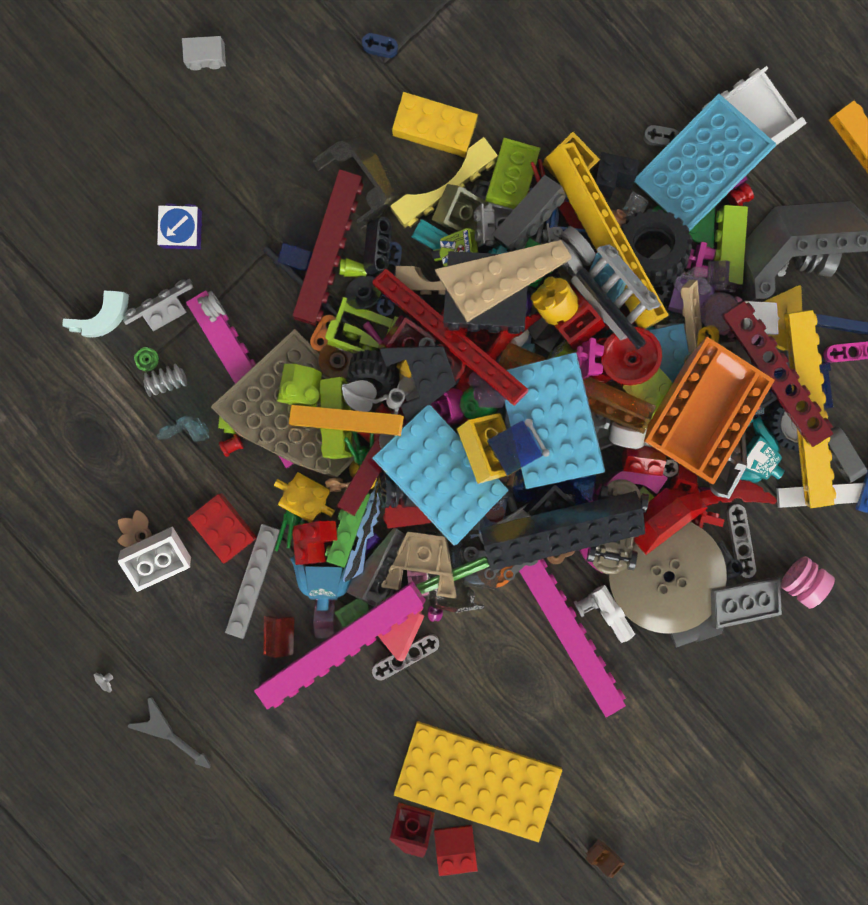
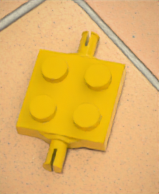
(304, 497)

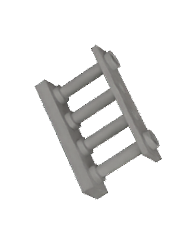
(622, 270)

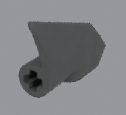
(698, 633)

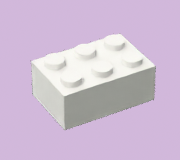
(154, 559)

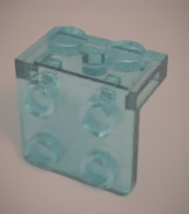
(196, 429)

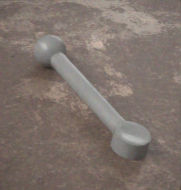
(529, 423)

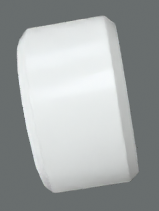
(626, 436)

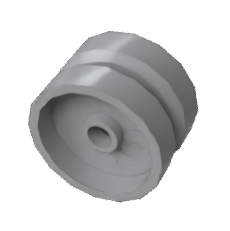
(578, 248)

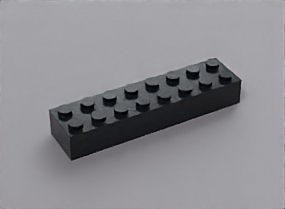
(563, 530)

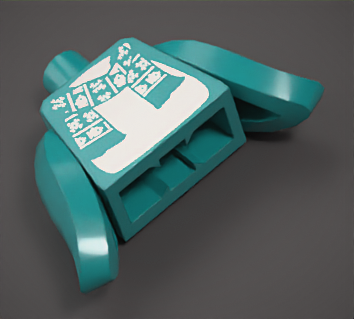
(762, 455)

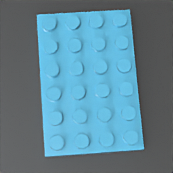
(704, 162)
(561, 419)
(437, 475)

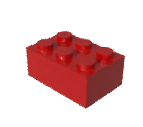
(222, 528)

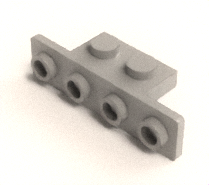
(162, 308)

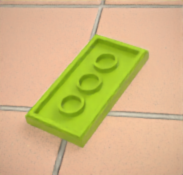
(512, 173)

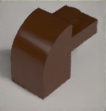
(604, 858)

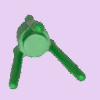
(361, 451)
(289, 519)

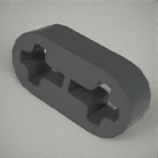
(659, 131)

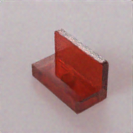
(278, 636)

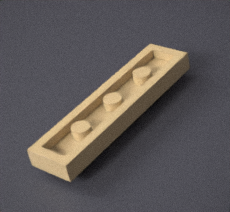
(691, 312)

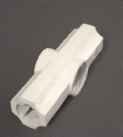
(612, 614)

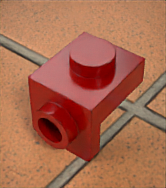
(711, 518)

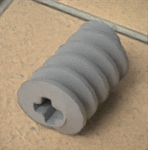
(164, 381)

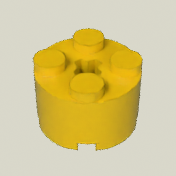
(555, 300)

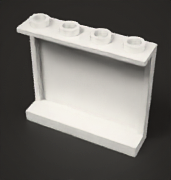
(764, 106)

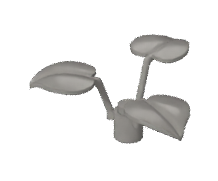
(362, 394)

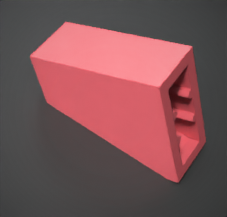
(402, 635)

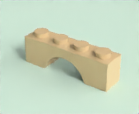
(415, 280)

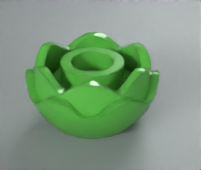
(144, 353)

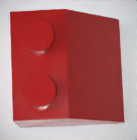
(455, 850)

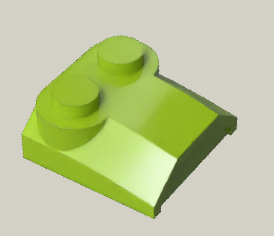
(299, 385)

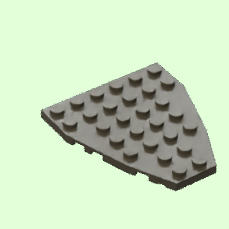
(255, 414)

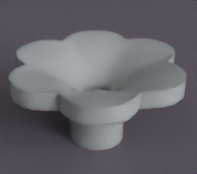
(104, 681)

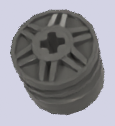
(823, 265)

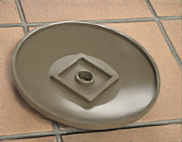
(677, 603)

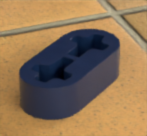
(380, 41)

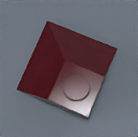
(412, 829)

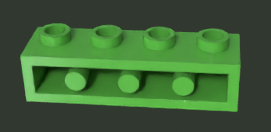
(346, 535)

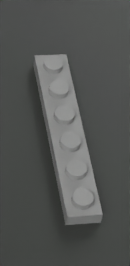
(252, 581)

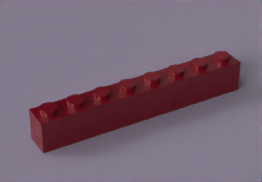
(327, 248)

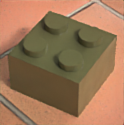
(457, 209)

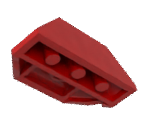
(667, 515)

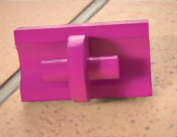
(702, 252)
(586, 357)

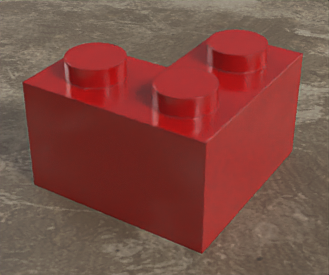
(310, 541)

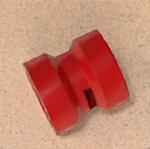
(742, 194)

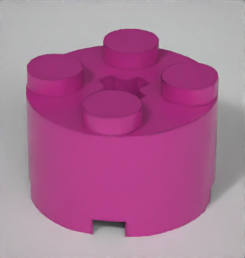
(449, 406)

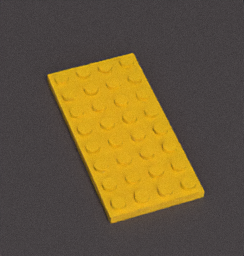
(477, 781)

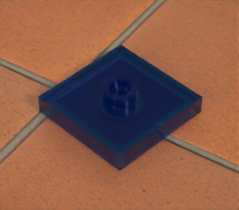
(514, 448)

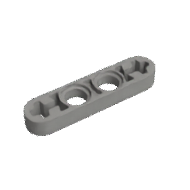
(745, 539)
(408, 660)

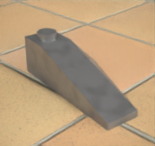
(369, 583)

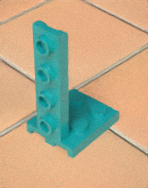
(431, 237)

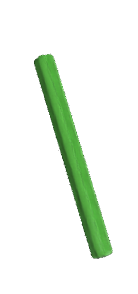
(458, 573)

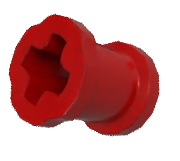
(231, 445)

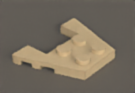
(425, 555)

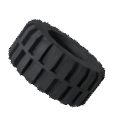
(668, 229)

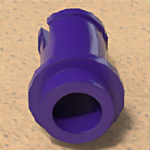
(371, 542)

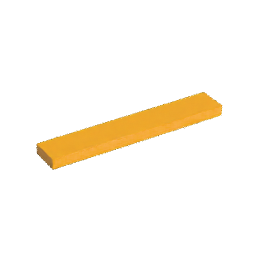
(346, 420)

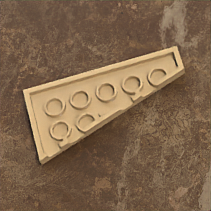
(489, 280)

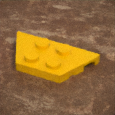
(786, 302)

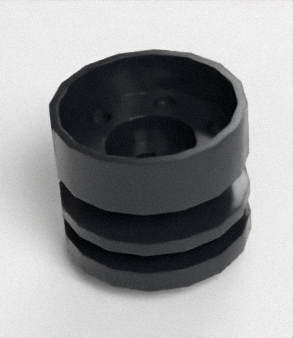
(390, 493)

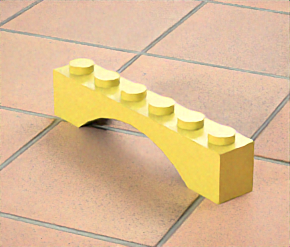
(411, 207)

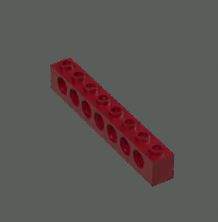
(822, 428)

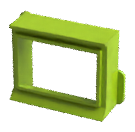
(363, 313)

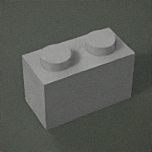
(203, 52)

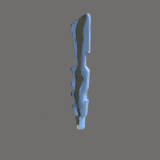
(356, 559)

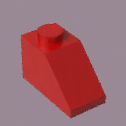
(684, 480)

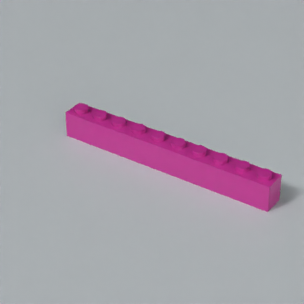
(226, 344)
(573, 637)
(340, 645)

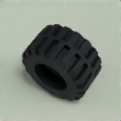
(371, 367)

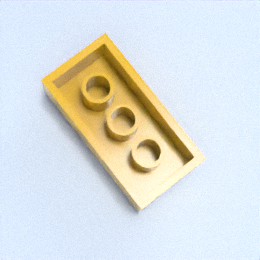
(434, 124)

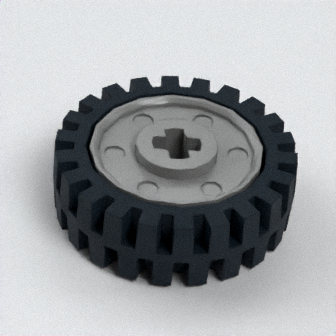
(783, 427)

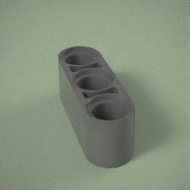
(845, 456)

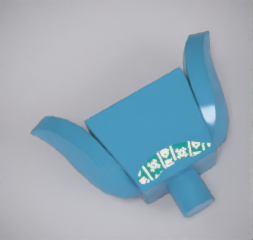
(321, 583)

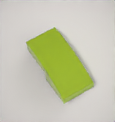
(366, 341)

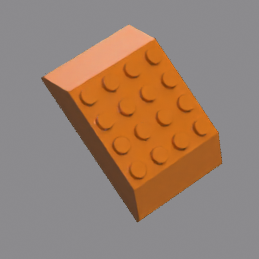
(707, 409)

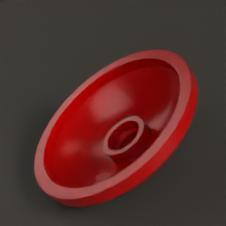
(619, 352)

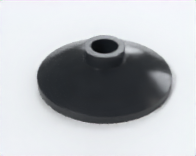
(358, 289)

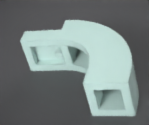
(108, 318)

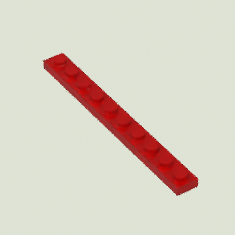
(454, 341)

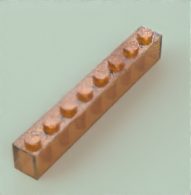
(601, 397)

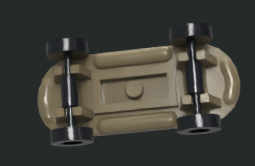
(618, 555)

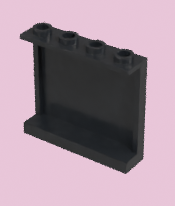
(506, 315)

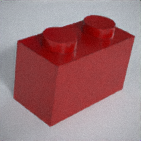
(643, 460)

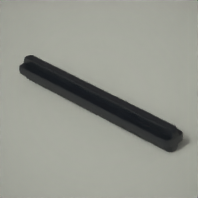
(611, 308)

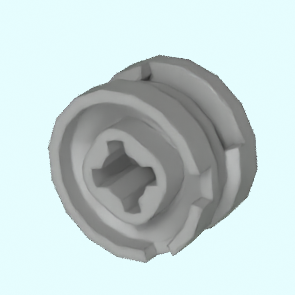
(211, 306)

